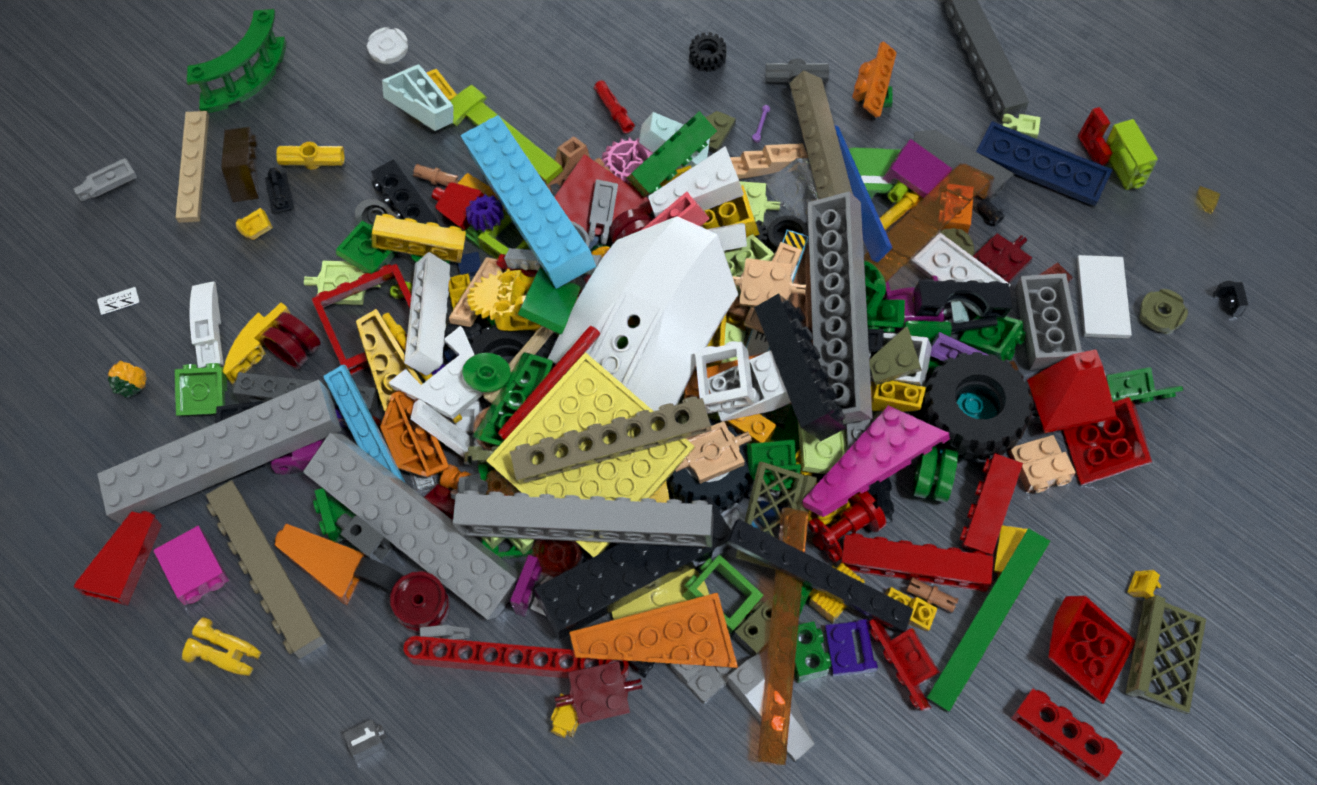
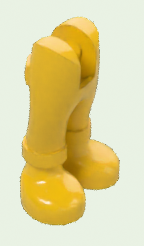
(227, 661)

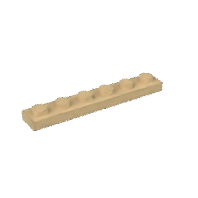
(192, 167)

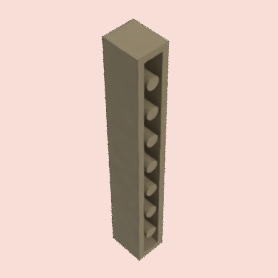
(819, 135)
(265, 569)

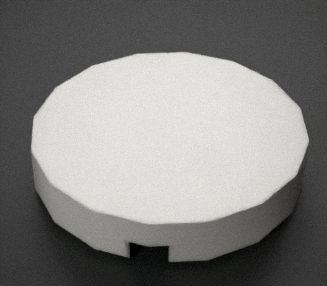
(387, 45)

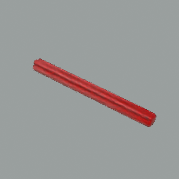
(561, 368)

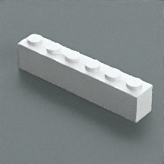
(427, 314)

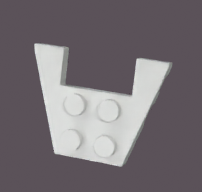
(446, 389)

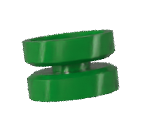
(938, 474)

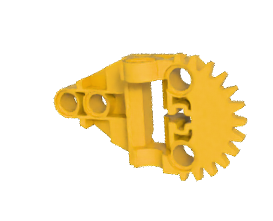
(502, 298)

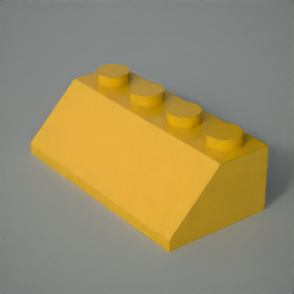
(418, 238)

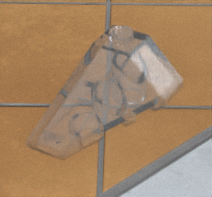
(794, 188)

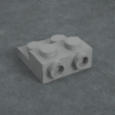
(702, 679)

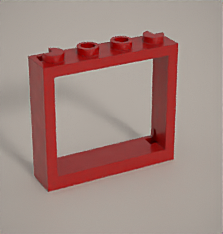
(346, 289)

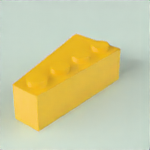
(383, 354)

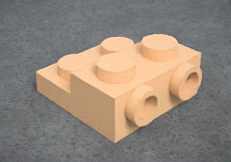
(1042, 464)

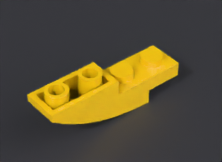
(248, 346)
(897, 395)

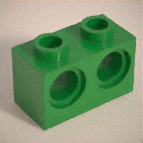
(810, 651)

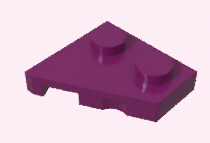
(524, 588)

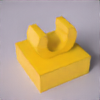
(1144, 584)

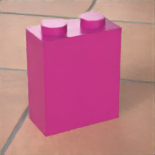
(191, 566)

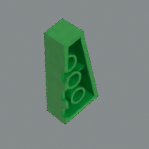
(672, 154)
(522, 382)

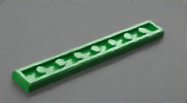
(988, 620)

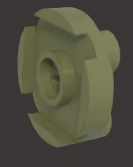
(1162, 322)
(476, 453)

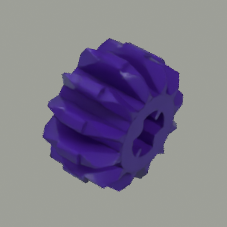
(484, 213)

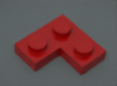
(1092, 136)

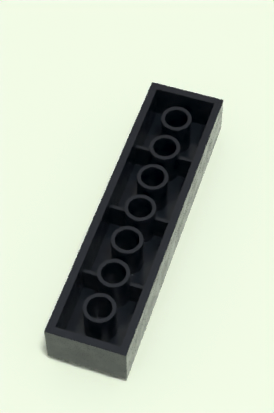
(621, 577)

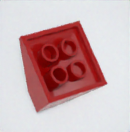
(1072, 393)
(1110, 445)
(1089, 646)

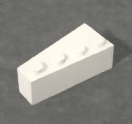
(708, 182)

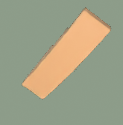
(769, 160)

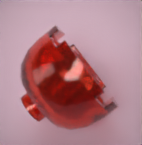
(555, 553)

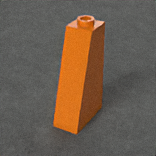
(322, 560)

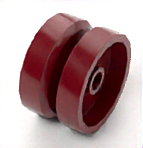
(628, 223)
(290, 340)
(410, 592)

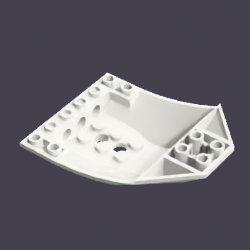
(679, 290)

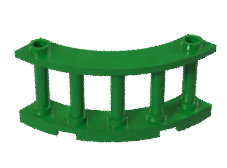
(257, 39)

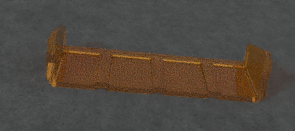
(931, 216)

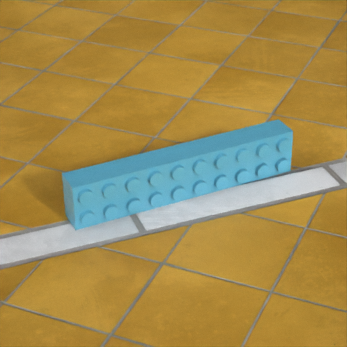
(528, 202)

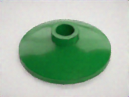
(486, 372)

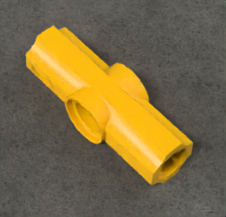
(310, 155)

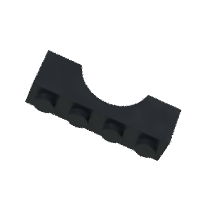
(989, 298)

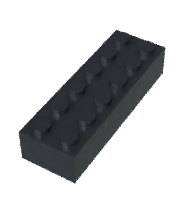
(800, 368)

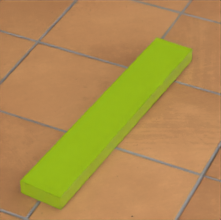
(543, 163)

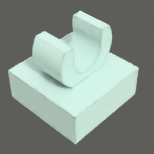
(958, 312)

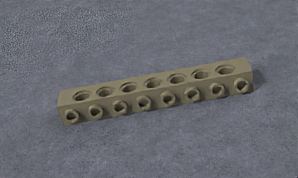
(576, 458)

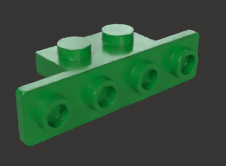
(1137, 385)

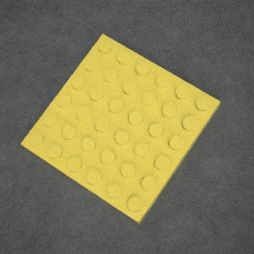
(578, 400)

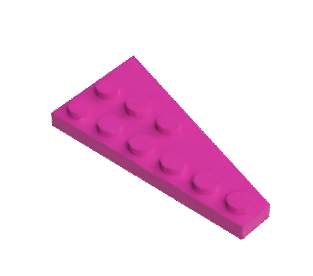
(876, 455)

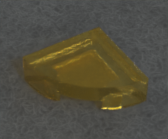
(1207, 198)

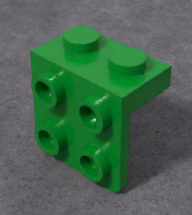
(929, 330)
(330, 510)

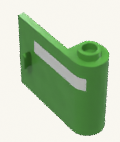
(872, 166)

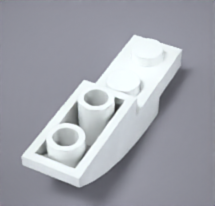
(204, 324)

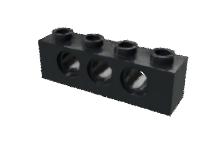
(391, 176)

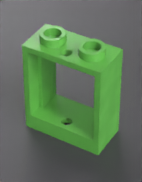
(733, 576)

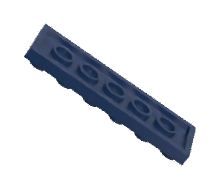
(1044, 163)

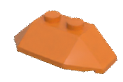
(409, 443)

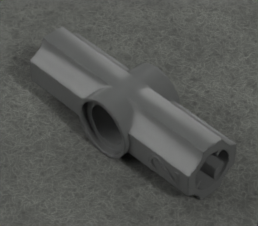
(788, 71)

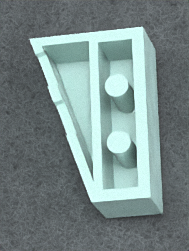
(419, 96)
(659, 129)

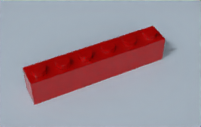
(924, 562)

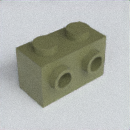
(755, 631)

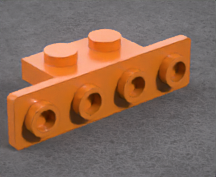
(874, 80)

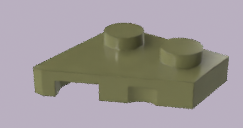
(895, 359)

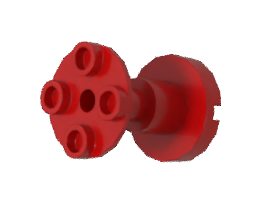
(858, 515)

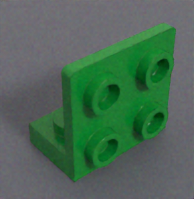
(888, 315)

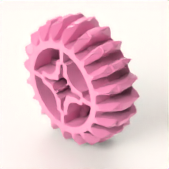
(625, 158)

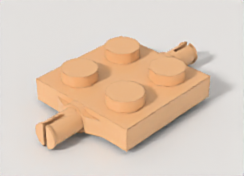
(764, 280)
(715, 453)

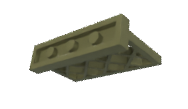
(802, 487)
(1145, 652)

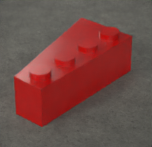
(991, 504)

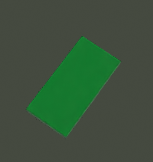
(549, 305)

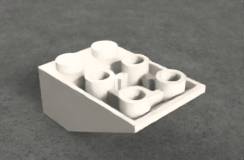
(767, 387)

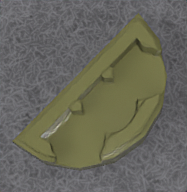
(960, 238)

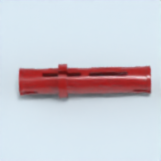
(618, 112)

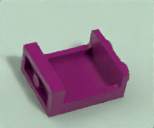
(917, 169)

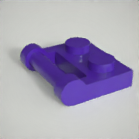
(842, 649)

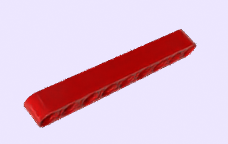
(502, 664)

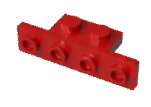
(910, 660)

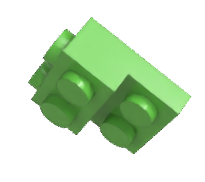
(199, 389)

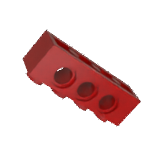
(1073, 748)

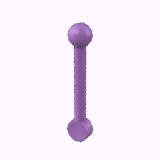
(756, 137)

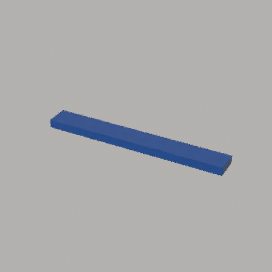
(872, 228)

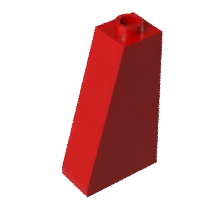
(120, 562)

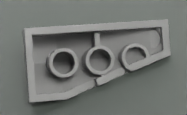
(749, 686)

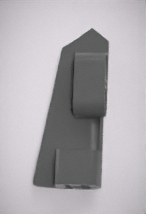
(954, 153)

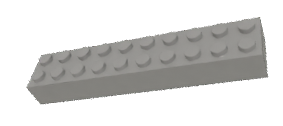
(840, 301)
(219, 451)
(584, 519)
(413, 525)

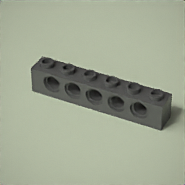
(265, 388)

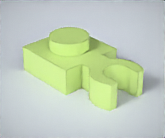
(1024, 124)

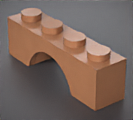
(568, 157)

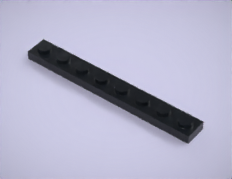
(820, 576)

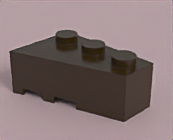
(240, 163)

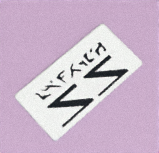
(118, 300)

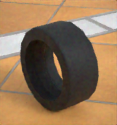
(781, 223)
(377, 574)

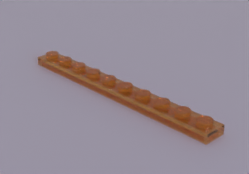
(782, 648)

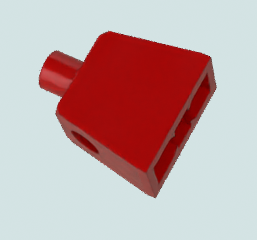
(453, 202)

